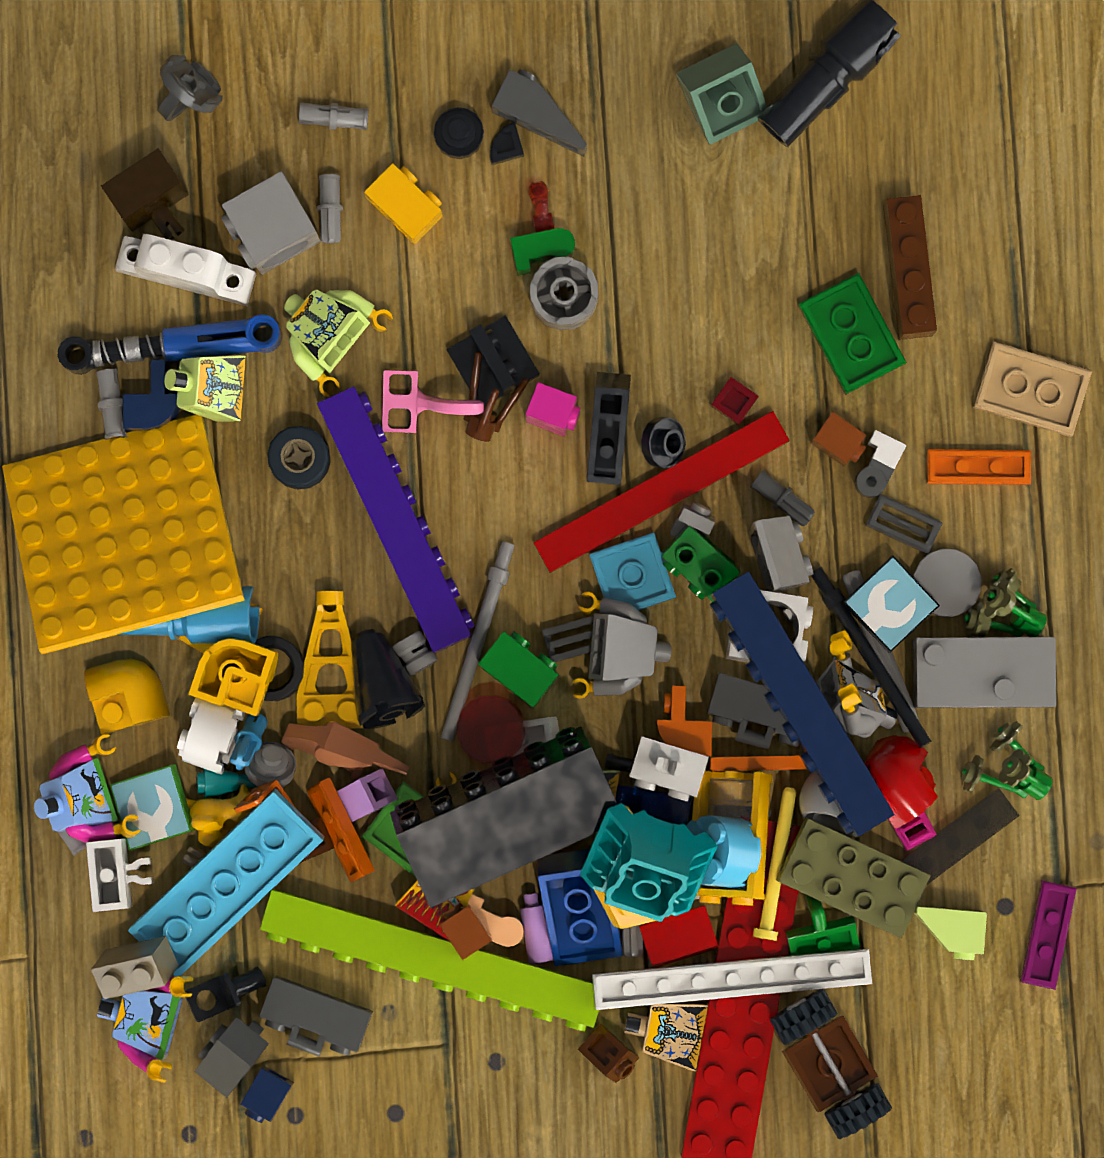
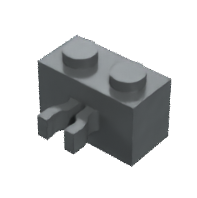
(231, 1055)

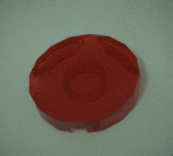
(490, 728)

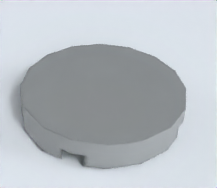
(950, 580)

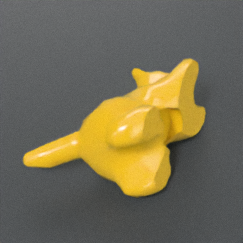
(216, 816)

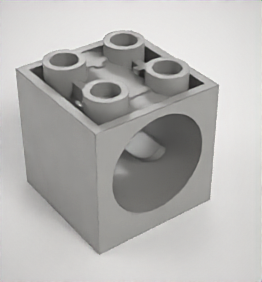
(269, 224)

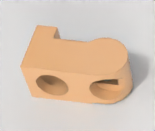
(503, 930)

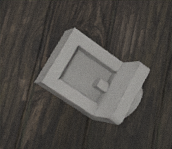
(694, 516)

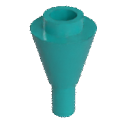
(215, 784)

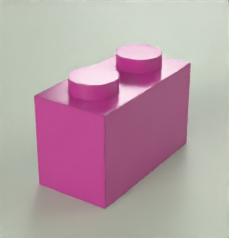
(553, 410)

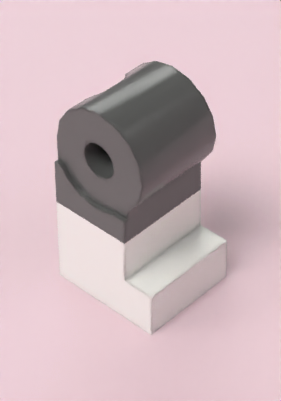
(875, 476)

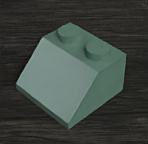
(723, 93)

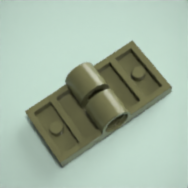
(853, 877)

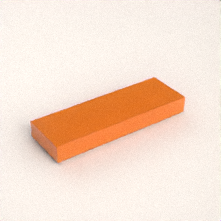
(978, 467)
(756, 763)
(340, 829)

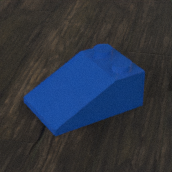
(573, 912)

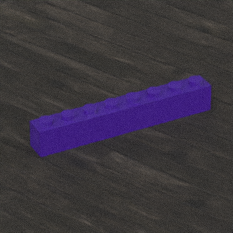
(394, 519)

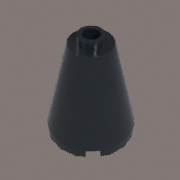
(381, 682)

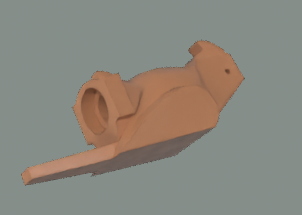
(340, 747)

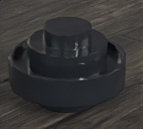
(458, 133)
(663, 442)

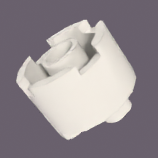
(210, 735)

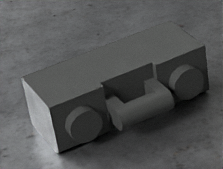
(744, 703)
(302, 1007)

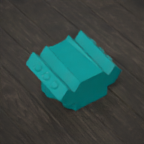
(647, 863)

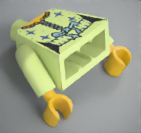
(327, 328)

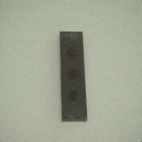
(962, 835)

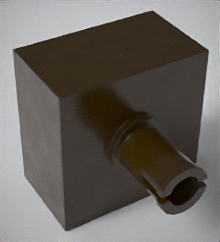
(147, 193)

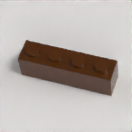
(909, 267)

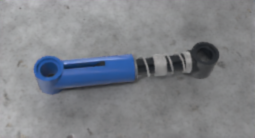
(174, 344)

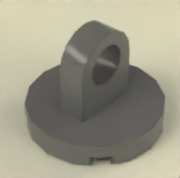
(188, 86)

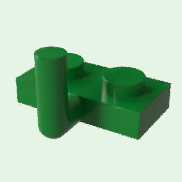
(823, 935)

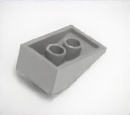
(779, 553)

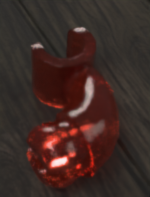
(539, 195)

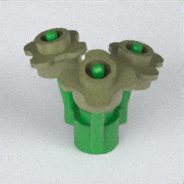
(1001, 600)

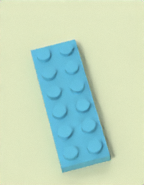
(229, 880)

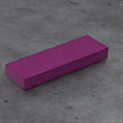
(1048, 935)

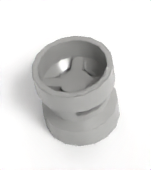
(420, 659)

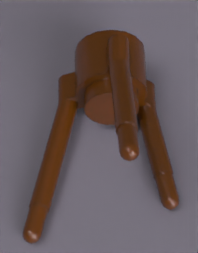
(485, 424)

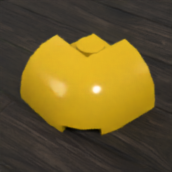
(235, 675)
(125, 694)

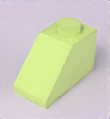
(956, 929)

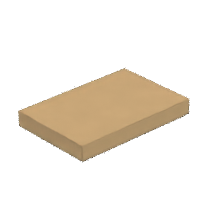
(1032, 389)

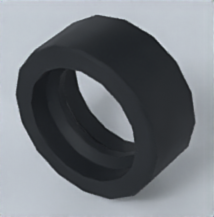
(297, 667)

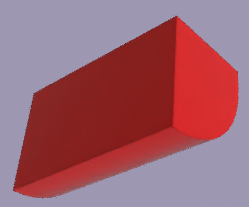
(678, 937)

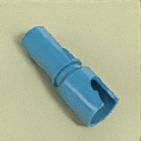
(226, 622)

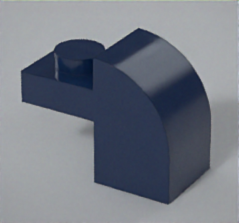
(151, 410)

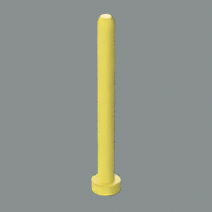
(777, 860)

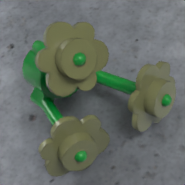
(1016, 769)

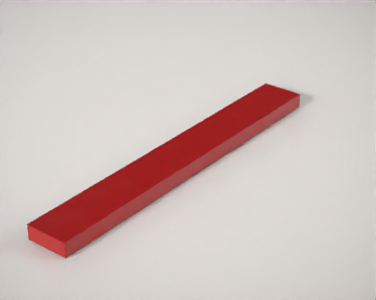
(661, 492)

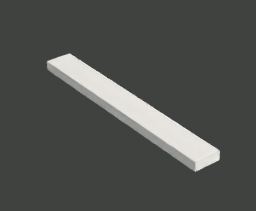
(731, 979)

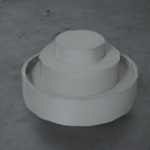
(271, 763)

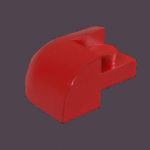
(901, 777)

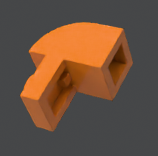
(687, 735)

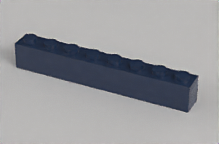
(801, 704)

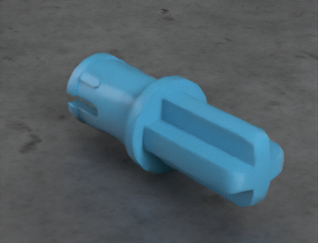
(248, 741)

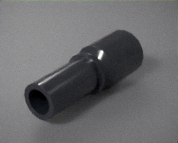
(845, 56)

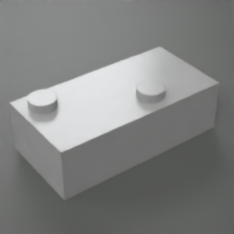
(984, 672)

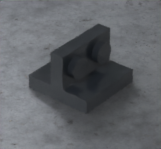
(502, 359)

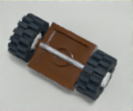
(830, 1064)

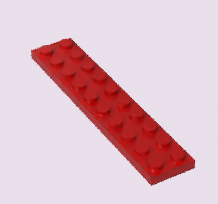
(738, 1034)

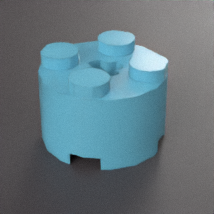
(736, 852)

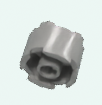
(546, 284)

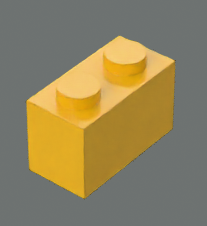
(404, 203)

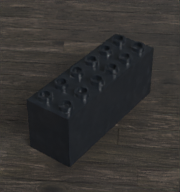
(503, 815)

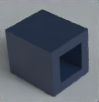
(266, 1095)

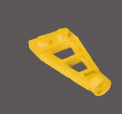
(315, 708)

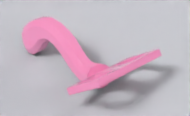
(418, 402)

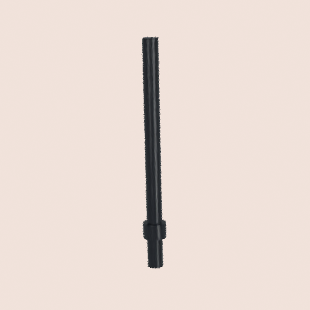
(833, 600)

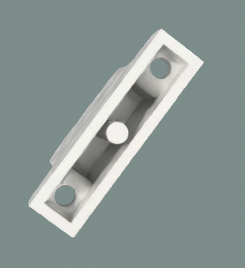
(185, 268)

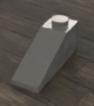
(532, 108)

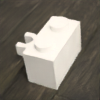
(668, 767)
(111, 876)

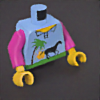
(79, 798)
(147, 1023)

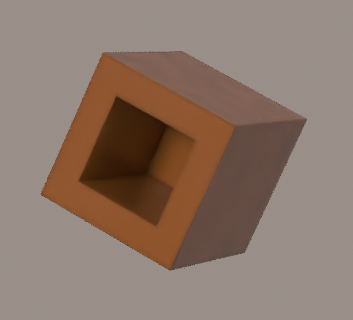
(840, 440)
(464, 930)

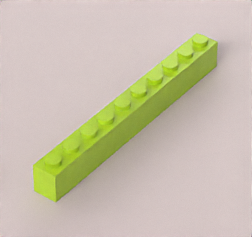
(429, 957)

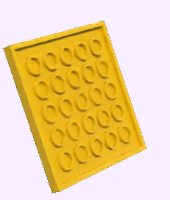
(122, 534)

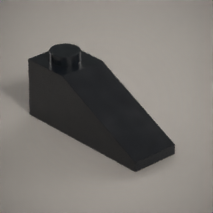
(608, 428)

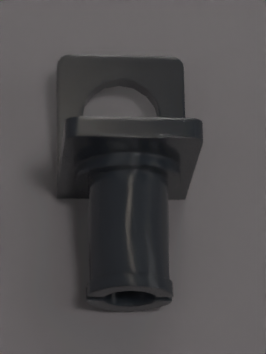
(226, 992)

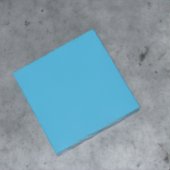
(633, 572)

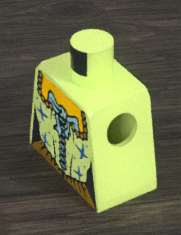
(209, 386)

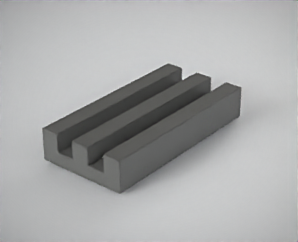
(877, 512)
(568, 640)

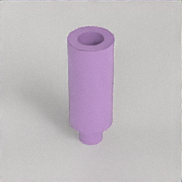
(535, 930)

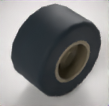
(289, 452)

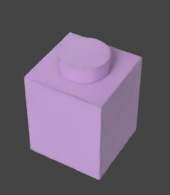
(367, 795)

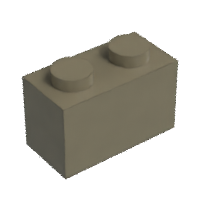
(134, 967)

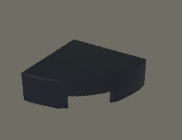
(506, 145)

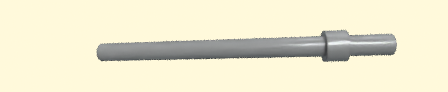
(497, 577)

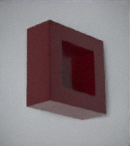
(734, 401)

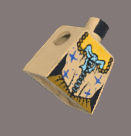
(671, 1031)

